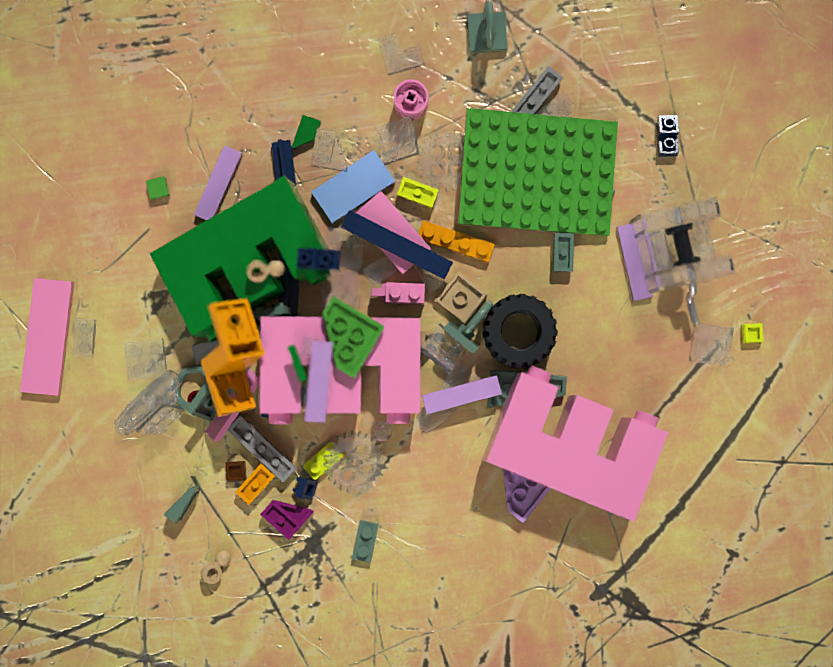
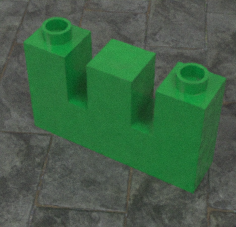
(229, 245)

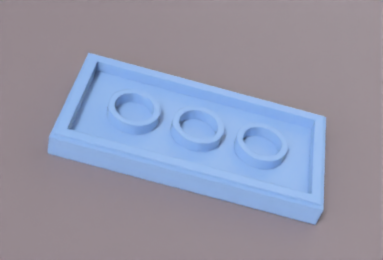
(354, 187)

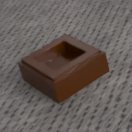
(236, 471)

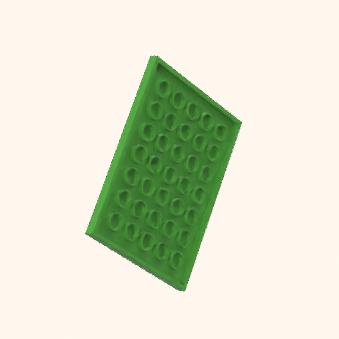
(537, 172)

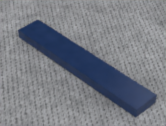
(396, 244)

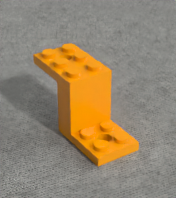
(238, 350)

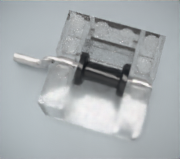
(678, 249)

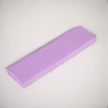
(218, 183)
(632, 263)
(318, 381)
(461, 394)

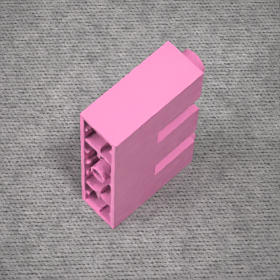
(394, 354)
(570, 456)

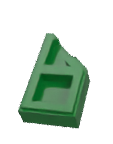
(306, 131)
(297, 363)

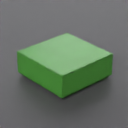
(157, 188)

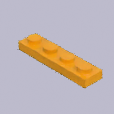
(456, 241)

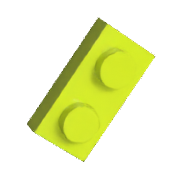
(417, 192)
(315, 464)

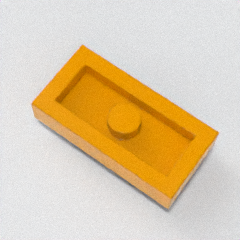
(255, 484)

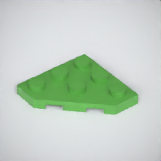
(350, 335)

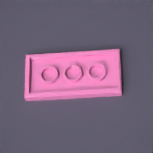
(384, 213)

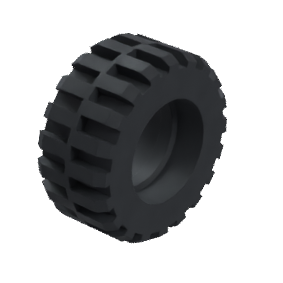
(538, 312)

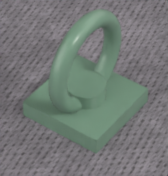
(487, 30)
(464, 333)
(202, 404)

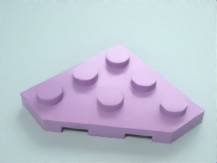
(522, 494)

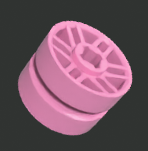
(417, 92)

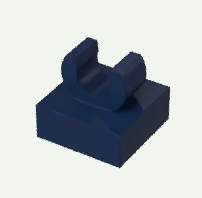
(306, 488)

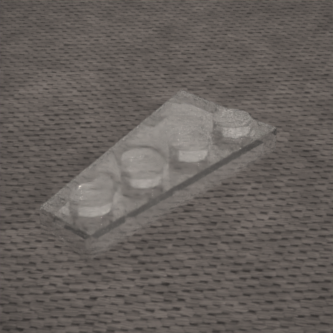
(459, 376)

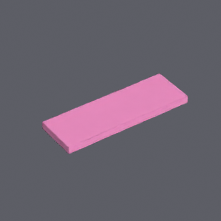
(47, 337)

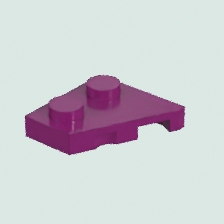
(286, 517)

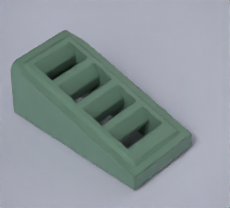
(179, 508)

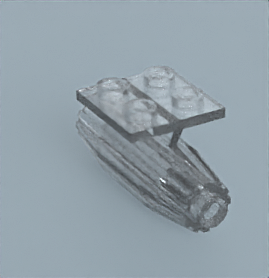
(151, 420)

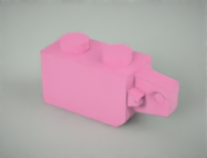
(400, 293)

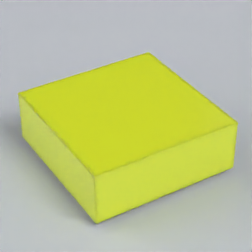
(752, 333)

